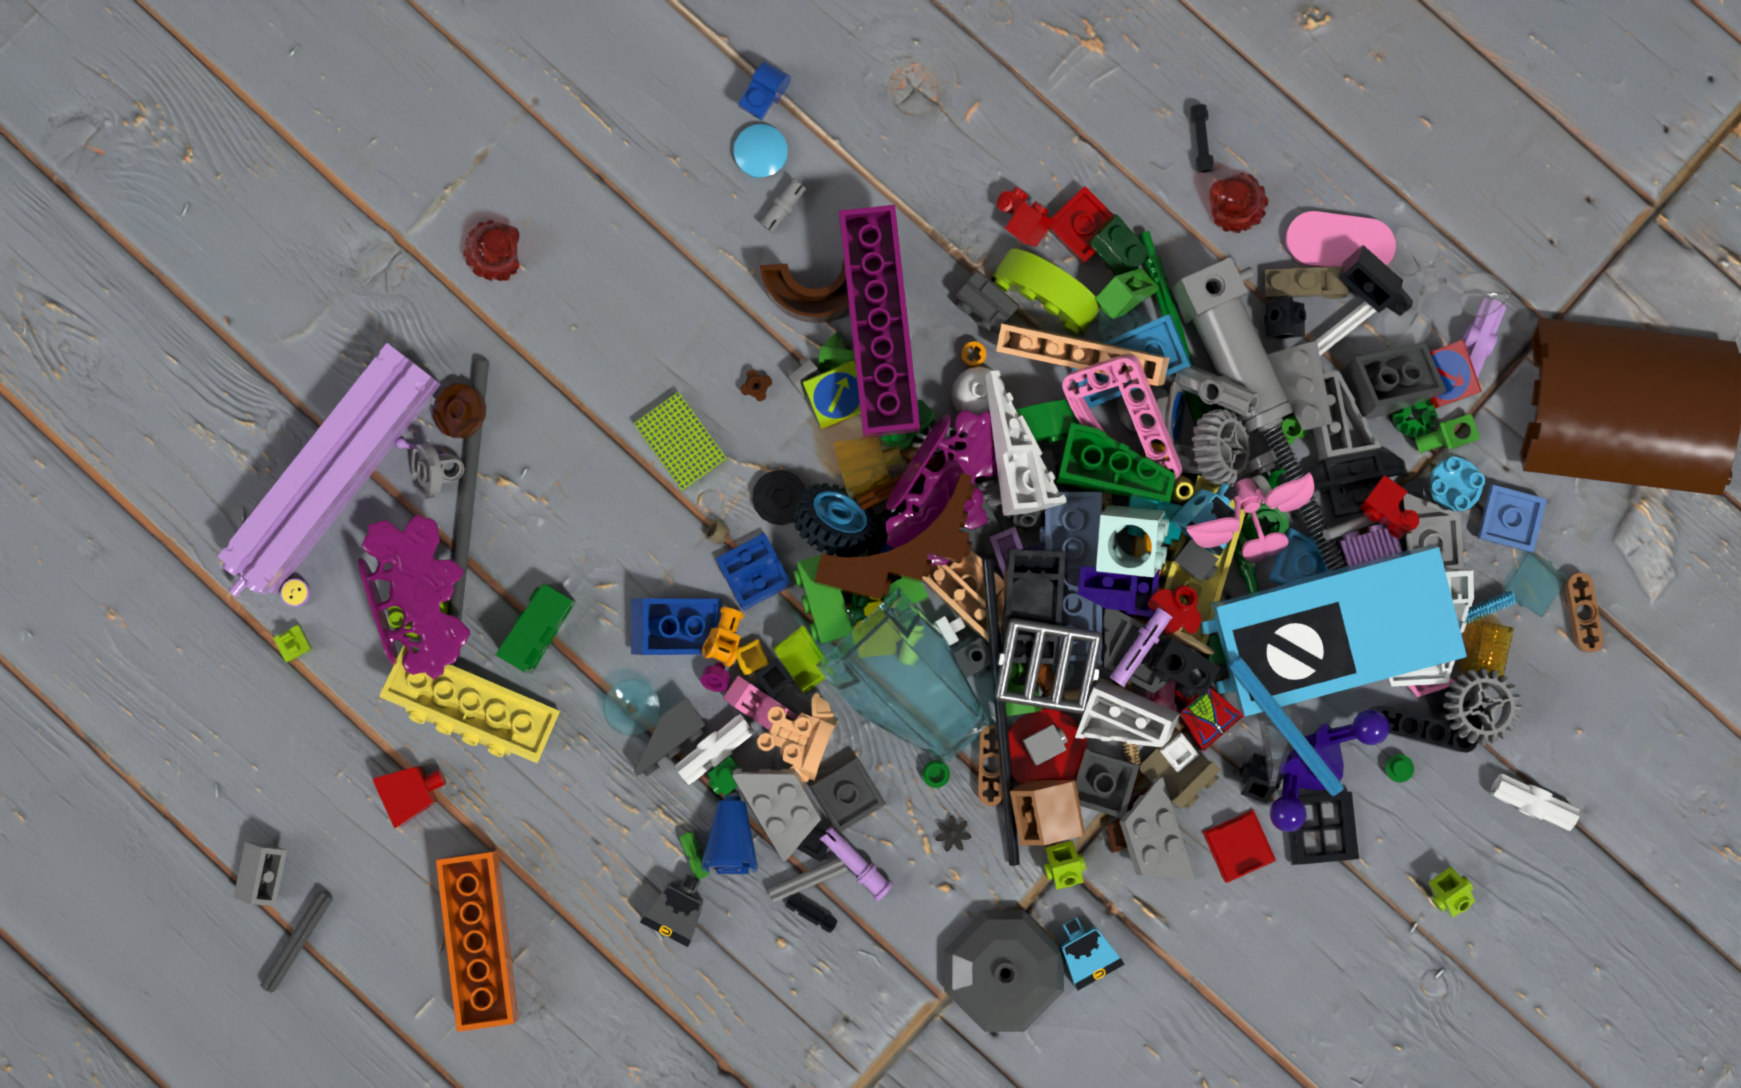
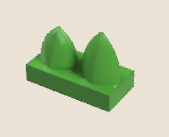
(834, 353)

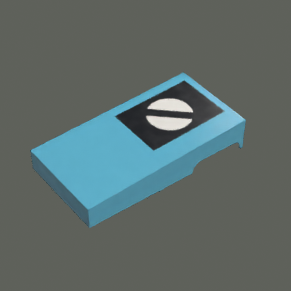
(1340, 628)

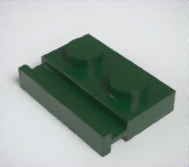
(1118, 246)

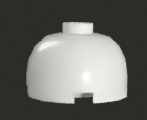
(970, 391)

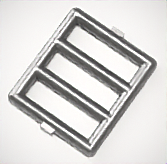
(1041, 630)

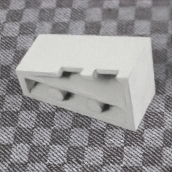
(1126, 717)

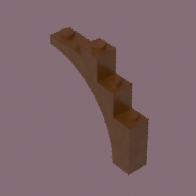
(941, 539)

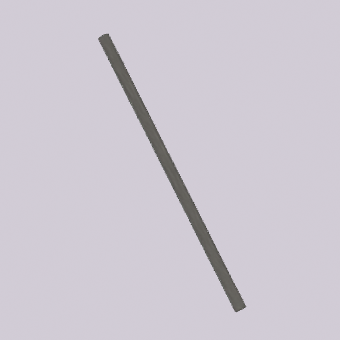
(467, 498)

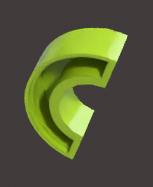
(1049, 285)

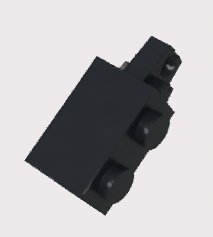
(1375, 282)

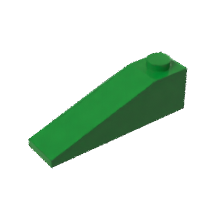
(1104, 465)

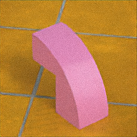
(753, 702)

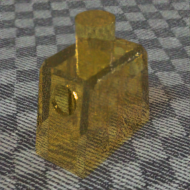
(865, 463)

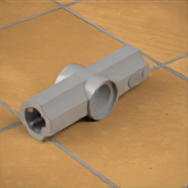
(1229, 396)

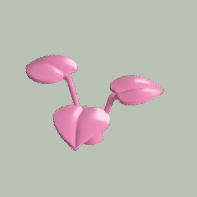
(1285, 497)

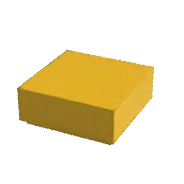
(751, 657)

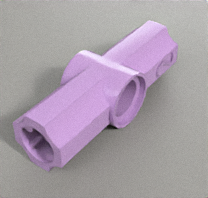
(1482, 337)

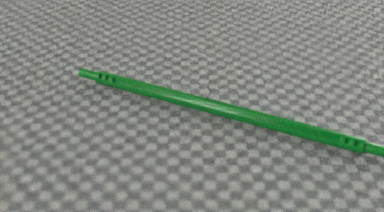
(1167, 306)

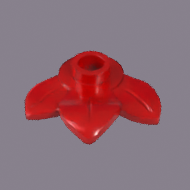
(1183, 614)

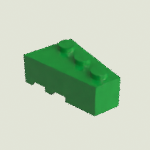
(535, 628)

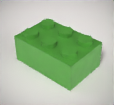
(824, 604)

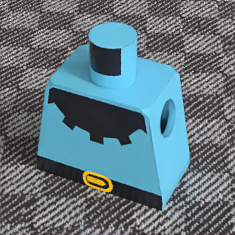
(1205, 507)
(1087, 954)

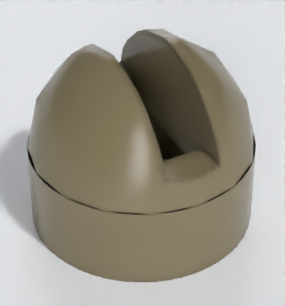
(717, 531)

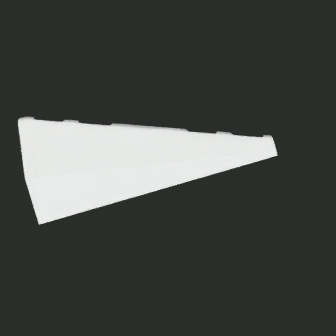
(1021, 472)

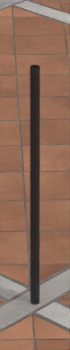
(1000, 712)

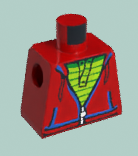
(1207, 717)

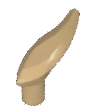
(1190, 642)

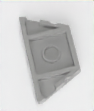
(1435, 527)
(780, 806)
(1155, 836)

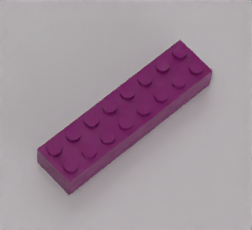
(879, 321)

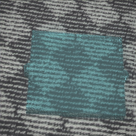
(1536, 584)

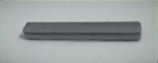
(296, 941)

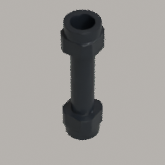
(1199, 116)

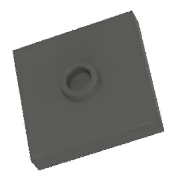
(847, 794)

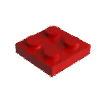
(1078, 222)

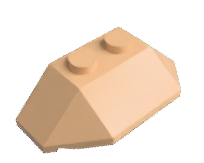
(963, 591)

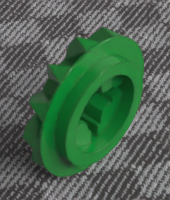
(1412, 427)
(1279, 518)

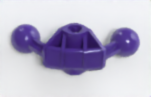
(1288, 811)

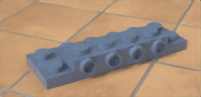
(1075, 530)

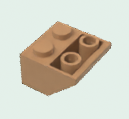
(1047, 811)

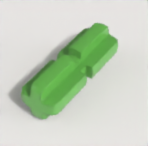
(692, 850)

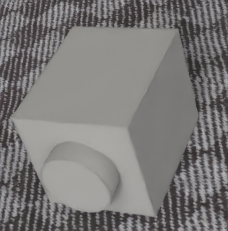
(1045, 744)

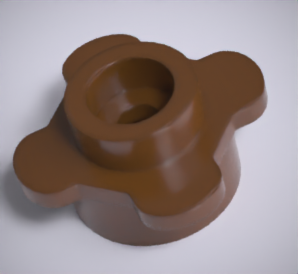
(749, 389)

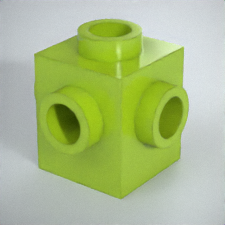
(1064, 865)
(1451, 892)

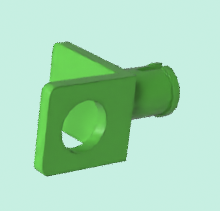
(1446, 435)

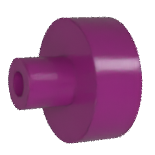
(715, 678)

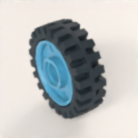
(834, 521)

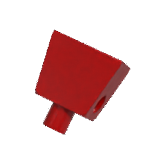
(408, 793)

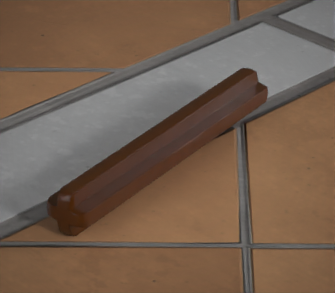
(884, 490)

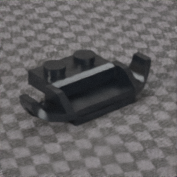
(1354, 477)

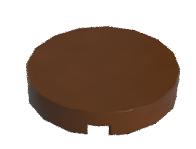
(459, 411)

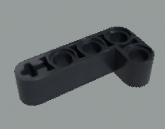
(1422, 725)

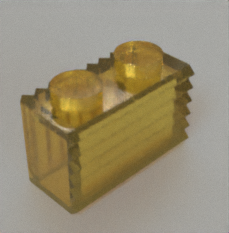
(1487, 647)

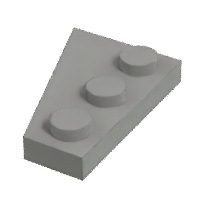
(1303, 383)

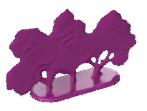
(975, 460)
(416, 587)

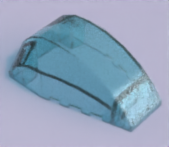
(906, 679)

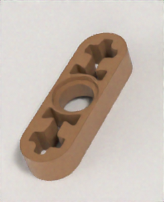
(1591, 603)
(981, 772)

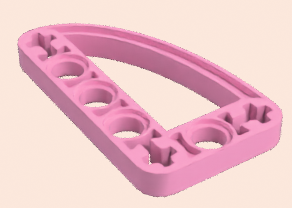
(1136, 408)

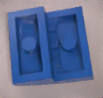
(753, 571)

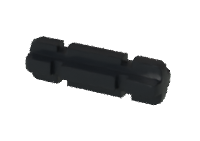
(811, 913)

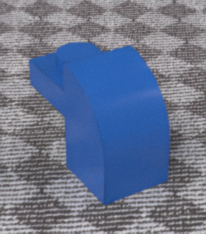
(766, 87)

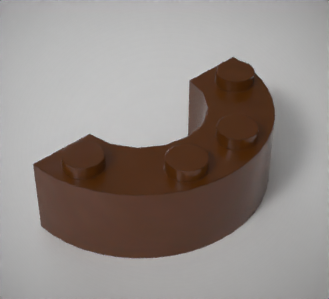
(803, 302)

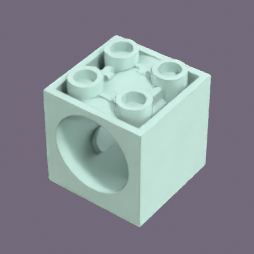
(1113, 559)

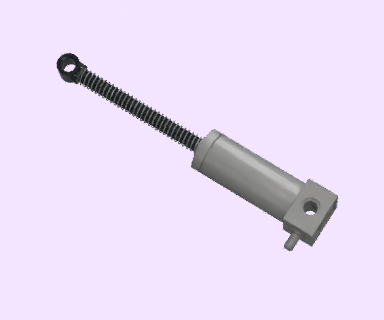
(1241, 356)

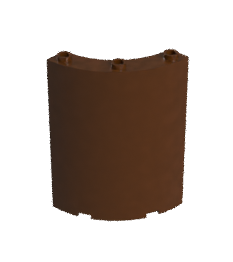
(1633, 407)

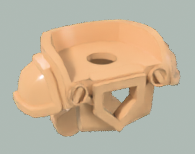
(801, 740)

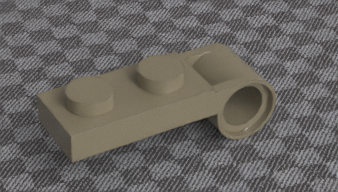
(1305, 283)

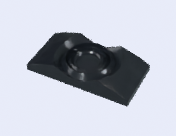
(1036, 594)

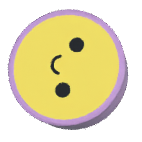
(295, 592)

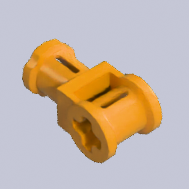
(723, 640)

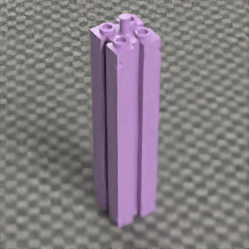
(327, 473)

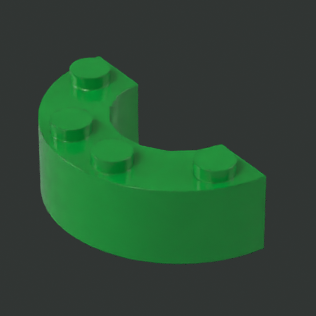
(1049, 420)

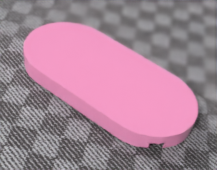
(1331, 238)

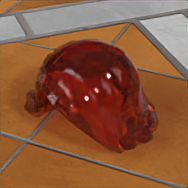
(1237, 202)
(492, 250)

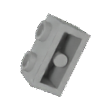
(260, 874)

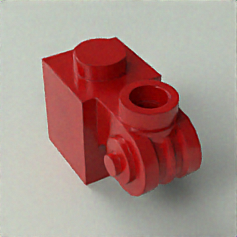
(1029, 220)
(1383, 506)

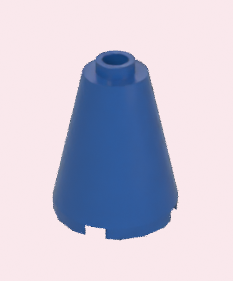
(730, 840)

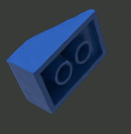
(672, 625)

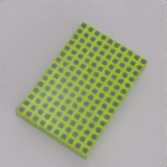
(680, 441)

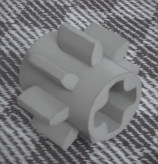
(991, 490)

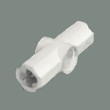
(714, 749)
(1535, 802)

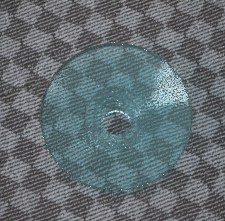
(617, 702)

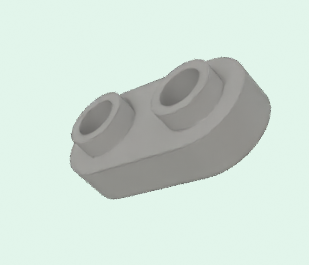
(1261, 463)

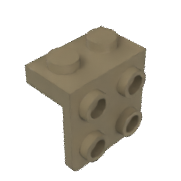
(1184, 785)

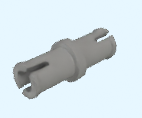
(783, 205)

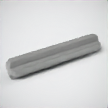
(807, 879)

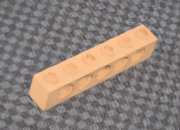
(1075, 351)

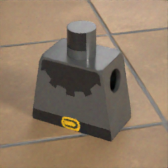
(676, 911)

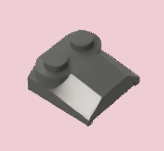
(1105, 783)

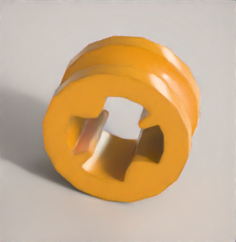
(982, 354)

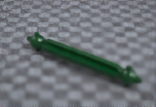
(856, 612)

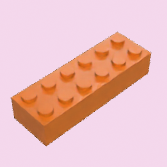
(477, 940)

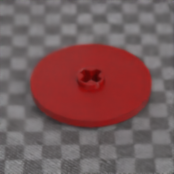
(1060, 767)

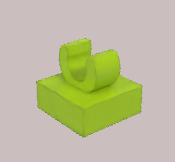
(293, 643)

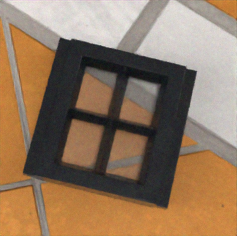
(1327, 831)

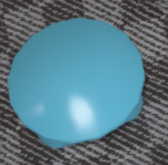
(760, 150)
(1456, 484)

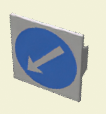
(1172, 411)

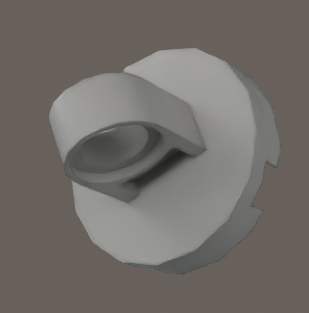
(429, 469)

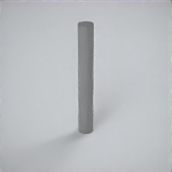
(1347, 527)

